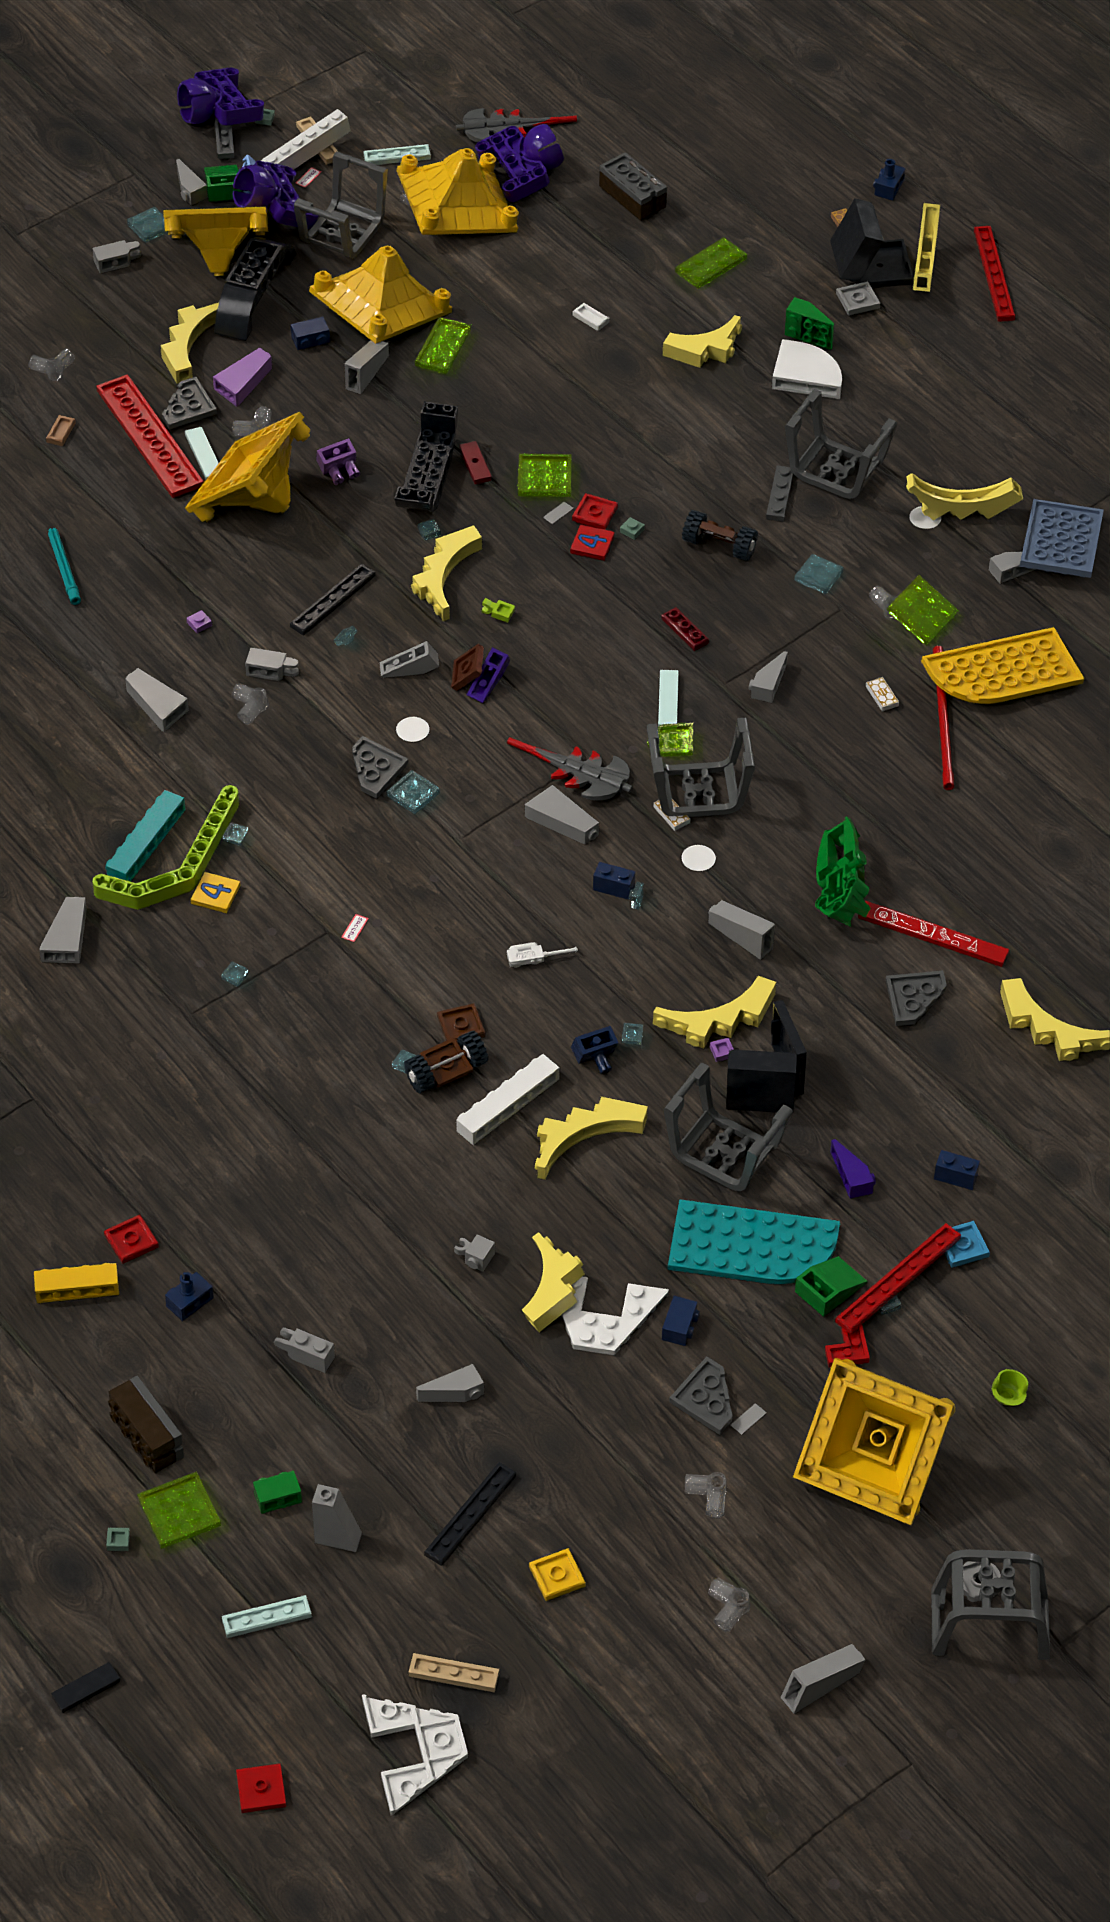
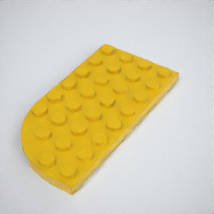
(1005, 668)

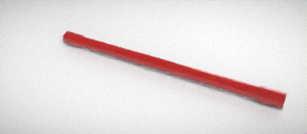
(948, 776)

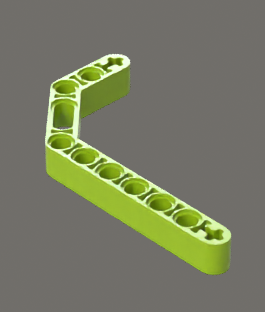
(180, 880)

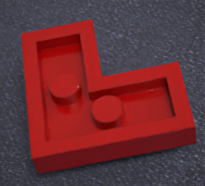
(853, 1348)

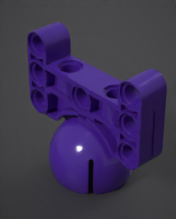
(217, 93)
(519, 153)
(270, 186)

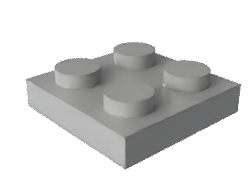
(858, 298)

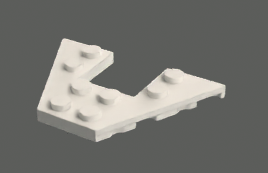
(606, 1332)
(439, 1742)

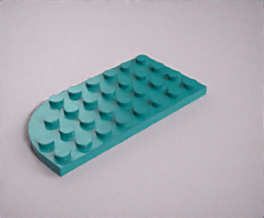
(748, 1242)

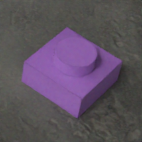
(199, 621)
(720, 1049)

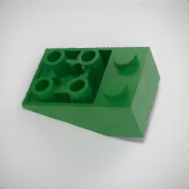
(220, 182)
(808, 324)
(828, 1284)

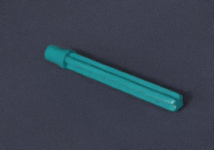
(71, 587)

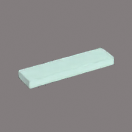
(394, 155)
(202, 450)
(668, 697)
(266, 1616)

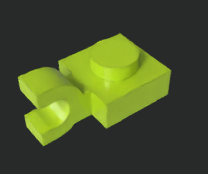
(500, 610)

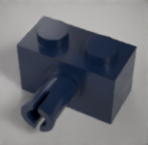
(889, 180)
(595, 1047)
(189, 1295)

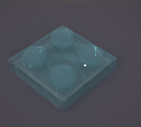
(148, 224)
(819, 573)
(413, 792)

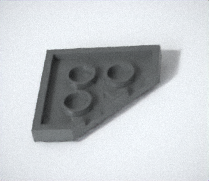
(188, 404)
(376, 766)
(914, 994)
(705, 1396)

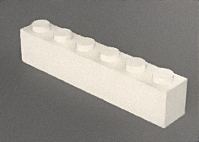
(311, 141)
(507, 1099)

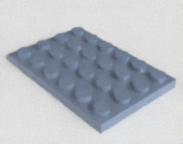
(1061, 538)

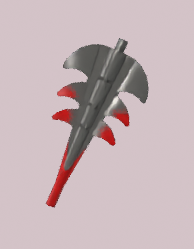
(479, 127)
(605, 780)

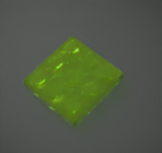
(544, 475)
(922, 610)
(179, 1510)

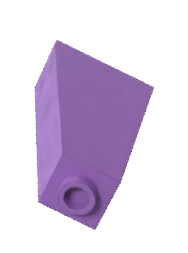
(243, 376)

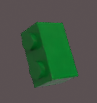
(277, 1491)

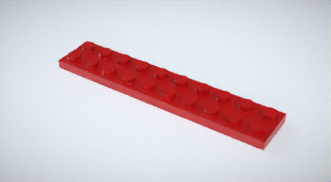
(150, 436)

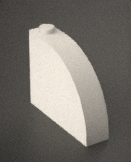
(805, 368)

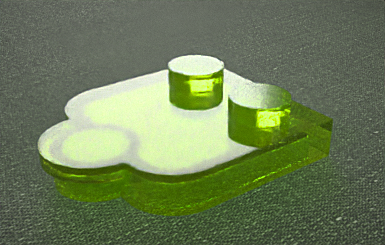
(676, 739)

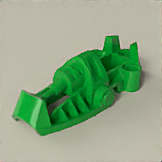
(841, 875)

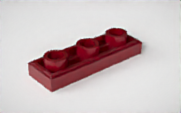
(475, 462)
(685, 628)

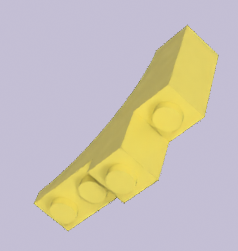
(700, 347)
(555, 1290)

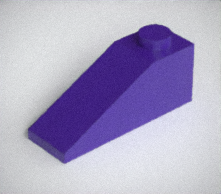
(492, 671)
(853, 1172)

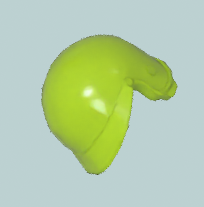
(1010, 1387)

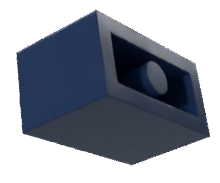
(310, 333)
(613, 880)
(956, 1170)
(680, 1320)

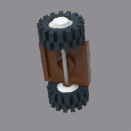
(743, 542)
(446, 1062)

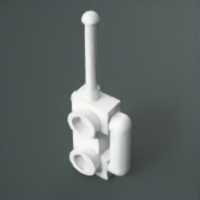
(531, 954)

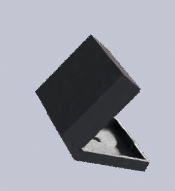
(861, 247)
(764, 1078)

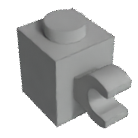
(476, 1253)

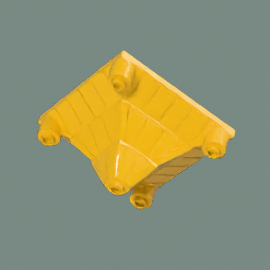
(457, 195)
(216, 231)
(381, 296)
(253, 471)
(873, 1441)

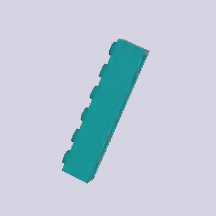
(146, 836)

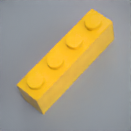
(76, 1282)

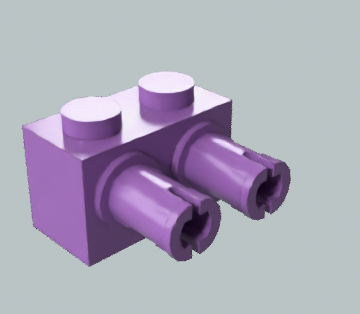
(338, 456)

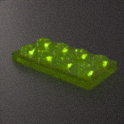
(711, 262)
(443, 345)

